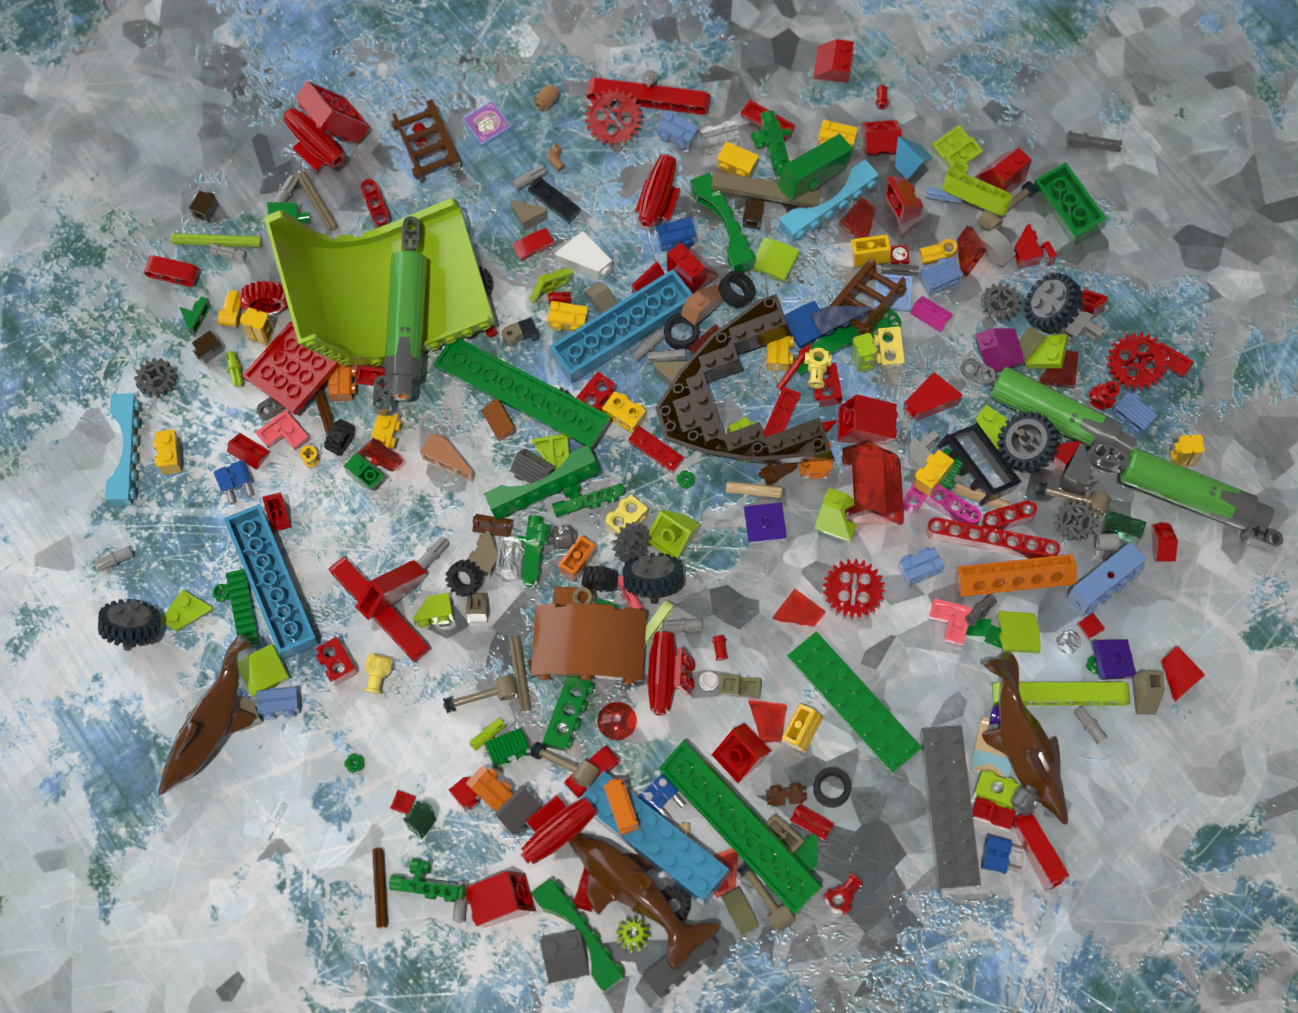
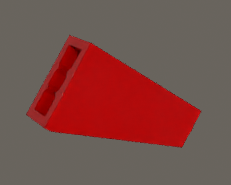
(389, 588)
(1040, 852)

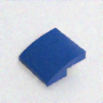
(802, 326)

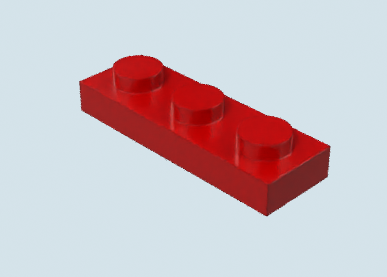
(752, 113)
(782, 411)
(656, 449)

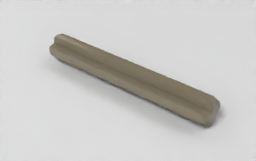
(316, 201)
(519, 673)

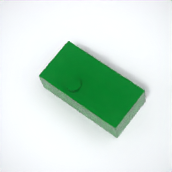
(815, 167)
(1070, 203)

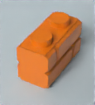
(341, 383)
(577, 558)
(489, 788)

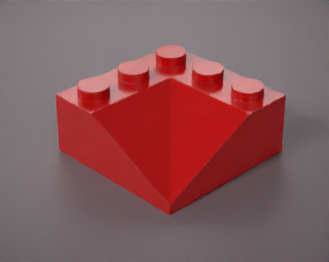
(332, 112)

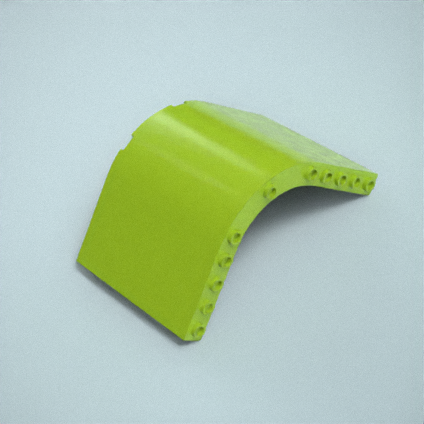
(342, 284)

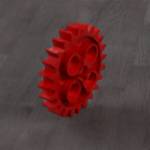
(601, 127)
(1130, 347)
(835, 587)

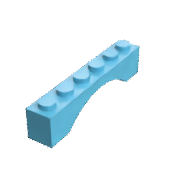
(800, 221)
(120, 485)

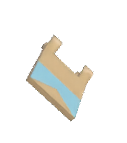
(987, 757)

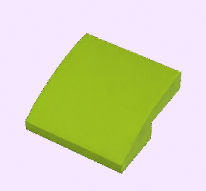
(956, 147)
(775, 259)
(1019, 632)
(263, 670)

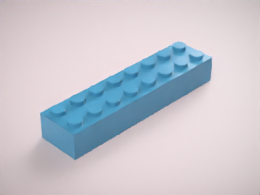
(620, 326)
(271, 582)
(662, 845)

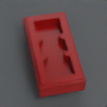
(1178, 362)

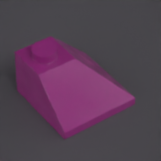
(1000, 348)

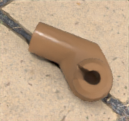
(553, 157)

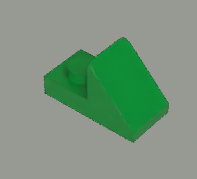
(196, 317)
(985, 633)

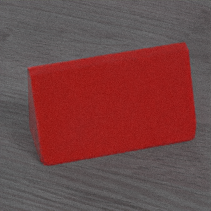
(647, 277)
(367, 374)
(247, 450)

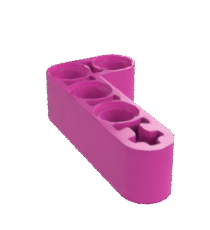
(942, 506)

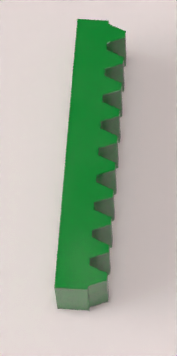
(242, 605)

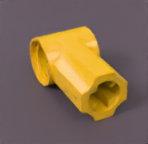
(936, 252)
(230, 314)

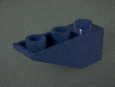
(833, 316)

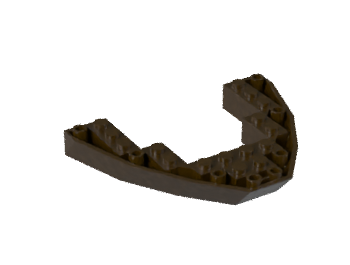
(689, 409)

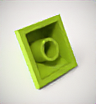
(832, 515)
(672, 533)

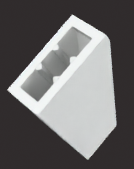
(585, 257)

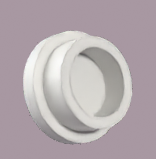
(708, 681)

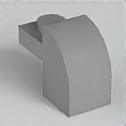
(997, 246)
(1082, 326)
(919, 450)

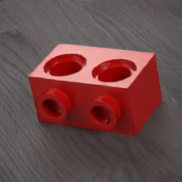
(832, 385)
(591, 392)
(339, 659)

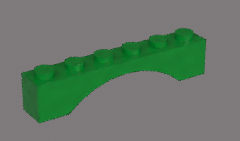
(738, 254)
(508, 499)
(552, 901)

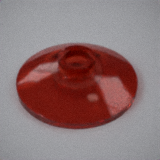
(617, 730)

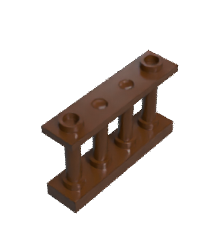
(436, 128)
(858, 284)

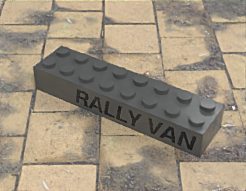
(950, 810)

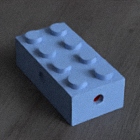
(1106, 580)

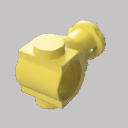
(817, 367)
(377, 668)

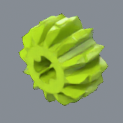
(637, 939)

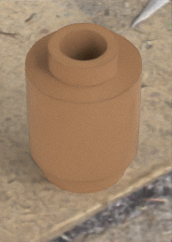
(546, 97)

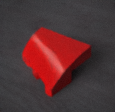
(1180, 672)

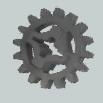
(994, 305)
(150, 372)
(1081, 527)
(631, 542)

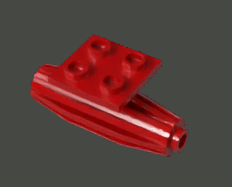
(314, 145)
(658, 195)
(667, 672)
(555, 826)

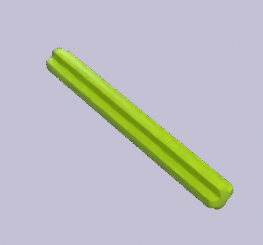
(221, 240)

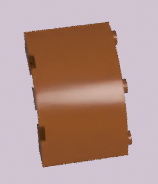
(588, 642)

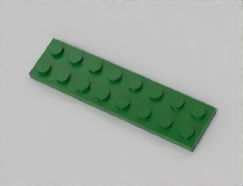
(854, 702)

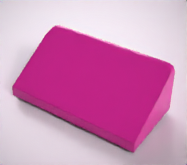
(931, 313)

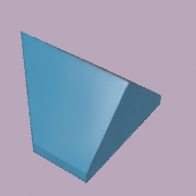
(910, 158)

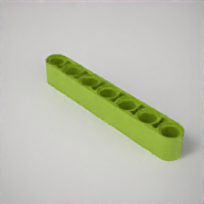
(1070, 693)

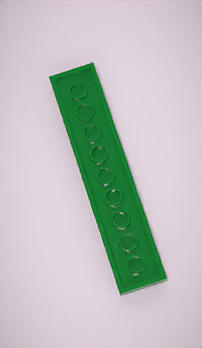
(522, 392)
(740, 827)

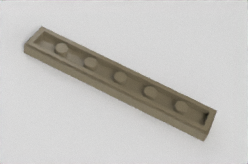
(760, 189)

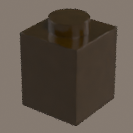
(204, 206)
(753, 214)
(207, 347)

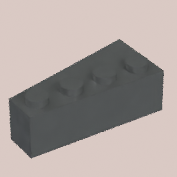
(662, 979)

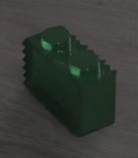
(1126, 527)
(420, 819)

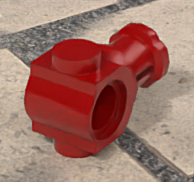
(1103, 395)
(844, 894)

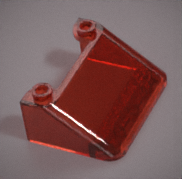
(875, 485)

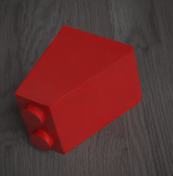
(1007, 170)
(690, 267)
(867, 419)
(500, 899)

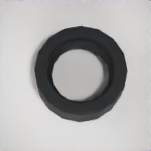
(730, 295)
(679, 344)
(832, 803)

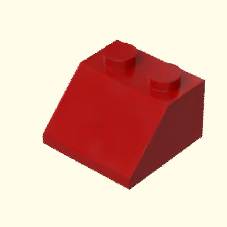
(834, 61)
(880, 136)
(902, 199)
(741, 752)

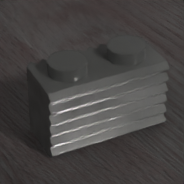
(530, 467)

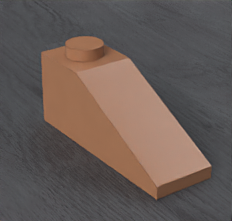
(701, 304)
(442, 454)

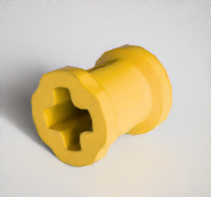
(305, 454)

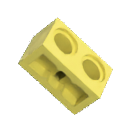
(894, 347)
(623, 515)

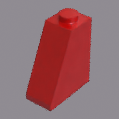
(931, 398)

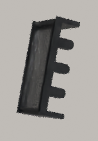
(983, 461)

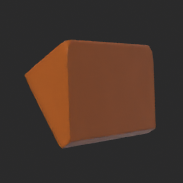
(498, 420)

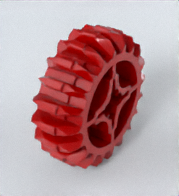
(263, 297)

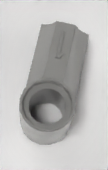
(1106, 545)

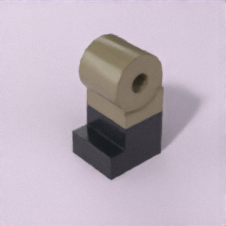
(519, 331)

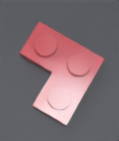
(282, 427)
(954, 615)

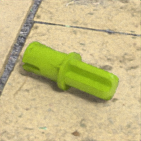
(234, 368)
(487, 734)

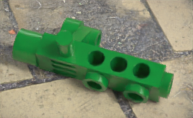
(772, 136)
(591, 499)
(535, 538)
(429, 888)

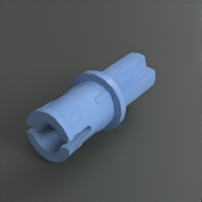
(940, 194)

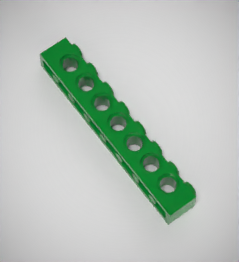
(562, 742)

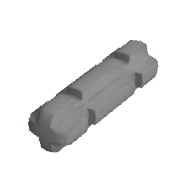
(227, 252)

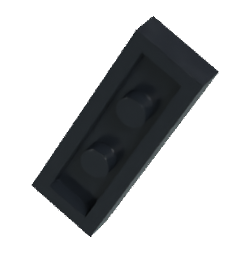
(554, 200)

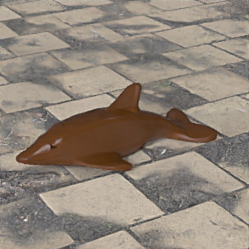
(208, 722)
(1025, 742)
(624, 880)

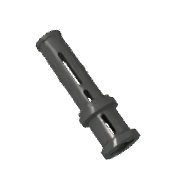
(1084, 140)

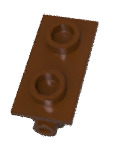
(772, 473)
(500, 527)
(793, 792)

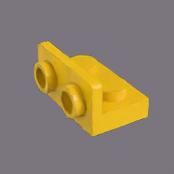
(386, 430)

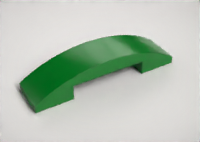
(833, 343)

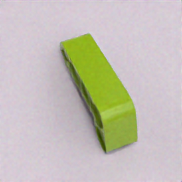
(974, 190)

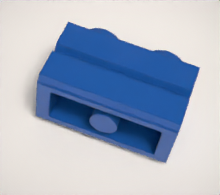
(676, 232)

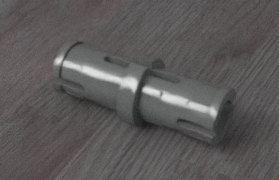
(912, 270)
(980, 610)

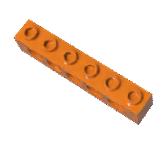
(1016, 575)

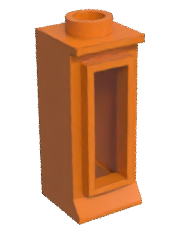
(621, 806)

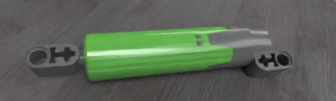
(403, 321)
(1065, 413)
(1192, 491)

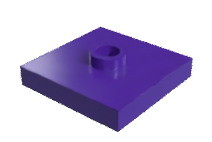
(765, 523)
(1114, 659)

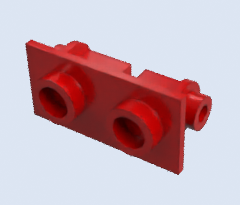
(812, 822)

